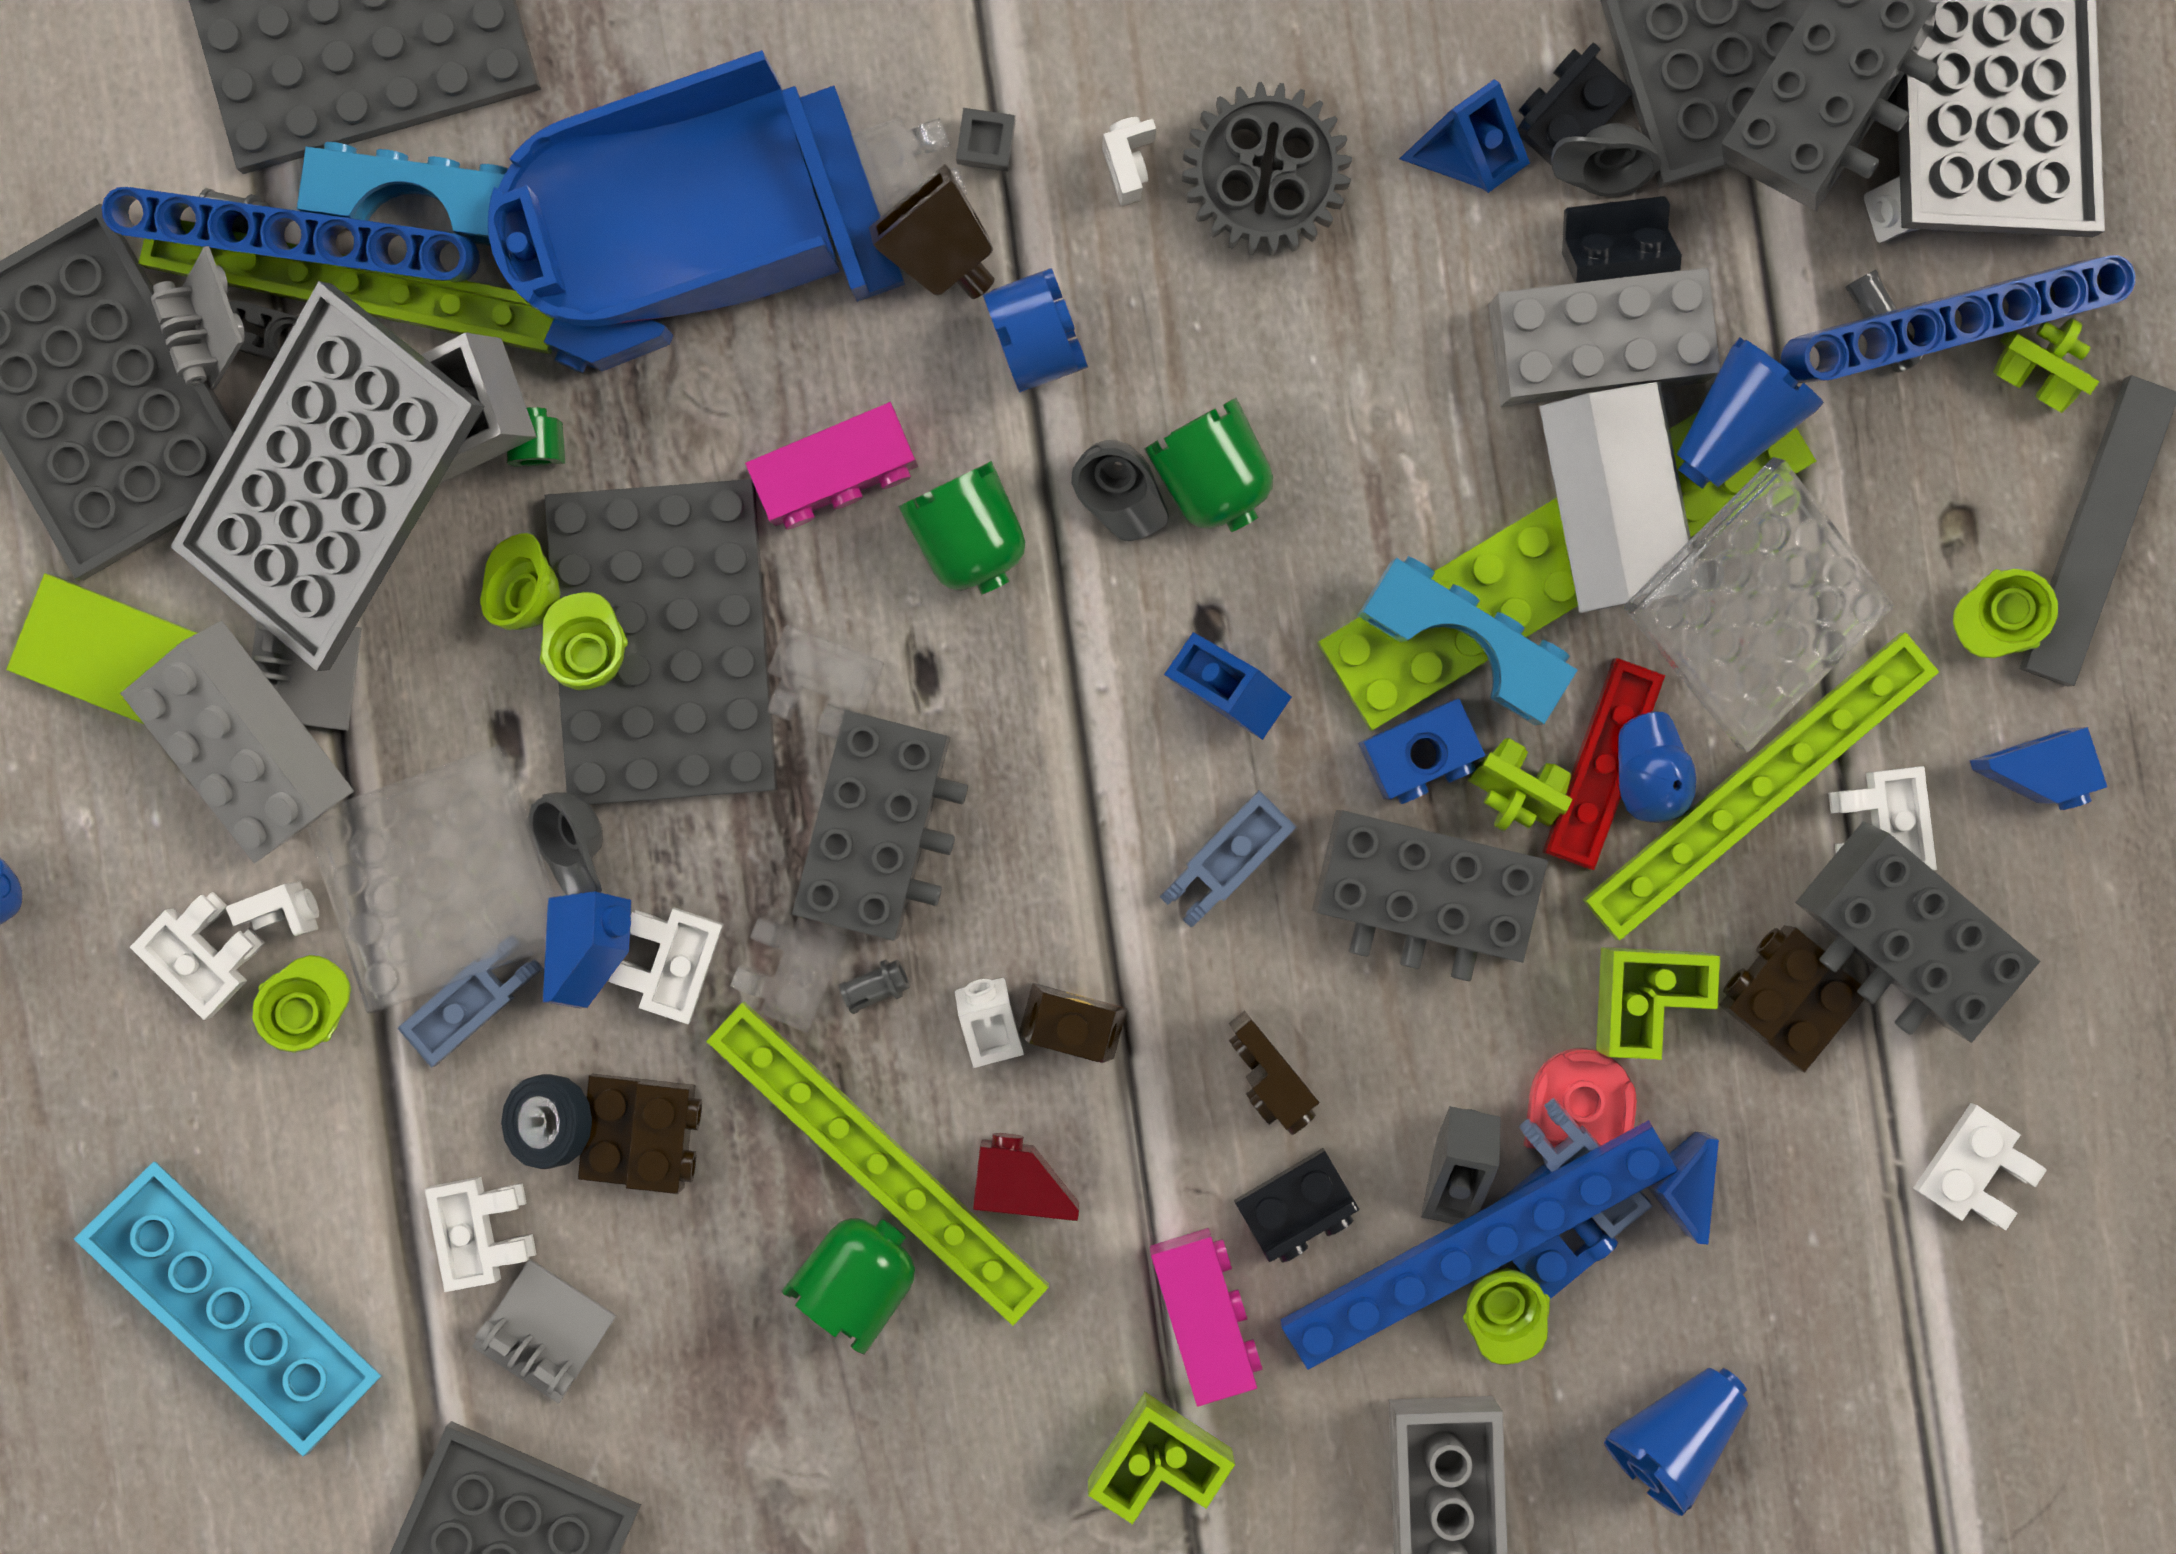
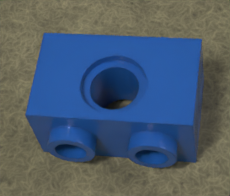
(1445, 728)

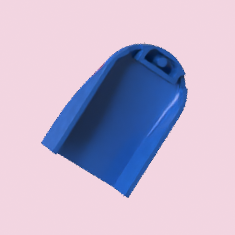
(662, 203)

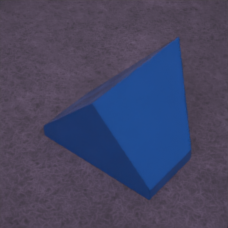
(1473, 141)
(1690, 1190)

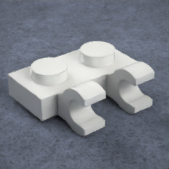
(1896, 805)
(189, 962)
(679, 966)
(1968, 1163)
(464, 1232)

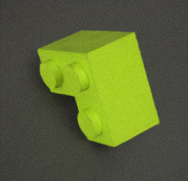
(1638, 987)
(1157, 1447)

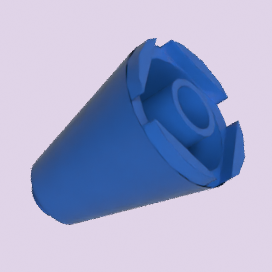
(1743, 415)
(1680, 1437)

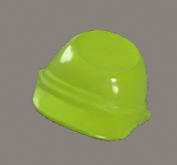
(518, 584)
(2006, 613)
(582, 641)
(301, 1004)
(1507, 1316)

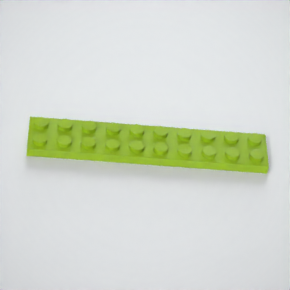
(1514, 573)

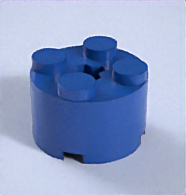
(1035, 330)

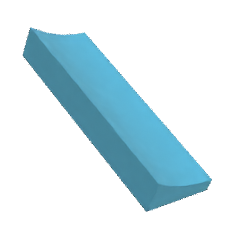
(228, 1308)

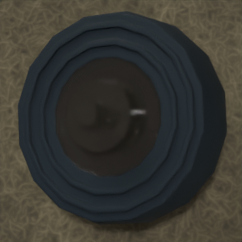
(546, 1121)

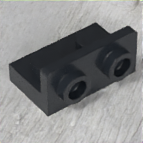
(1575, 105)
(1619, 240)
(1297, 1207)

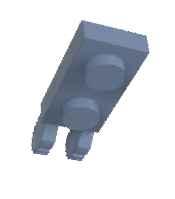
(1232, 854)
(461, 1011)
(1574, 1146)

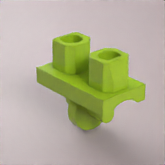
(2065, 379)
(1517, 793)

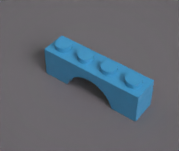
(356, 185)
(1524, 674)

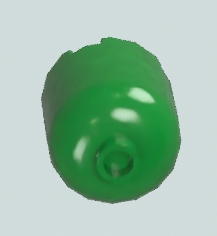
(1215, 469)
(967, 530)
(854, 1280)

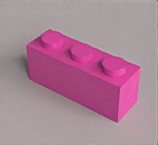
(832, 467)
(1205, 1316)

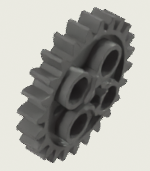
(1310, 177)

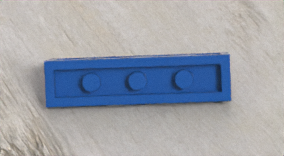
(841, 189)

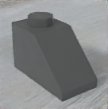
(1462, 1165)

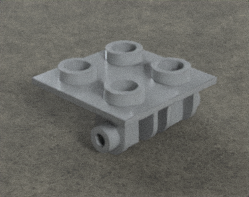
(199, 322)
(312, 695)
(544, 1331)

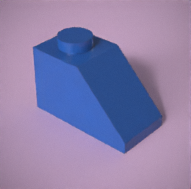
(605, 345)
(1228, 685)
(2048, 769)
(583, 945)

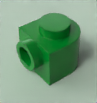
(546, 447)

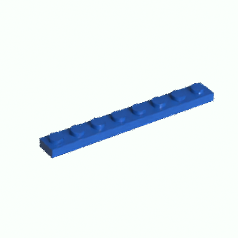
(1478, 1245)

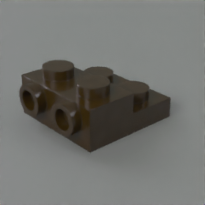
(1792, 997)
(1275, 1086)
(640, 1133)

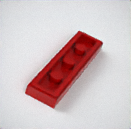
(1595, 775)

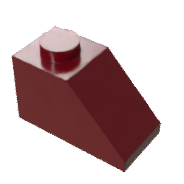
(1020, 1181)

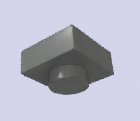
(985, 139)

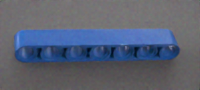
(267, 229)
(1980, 312)

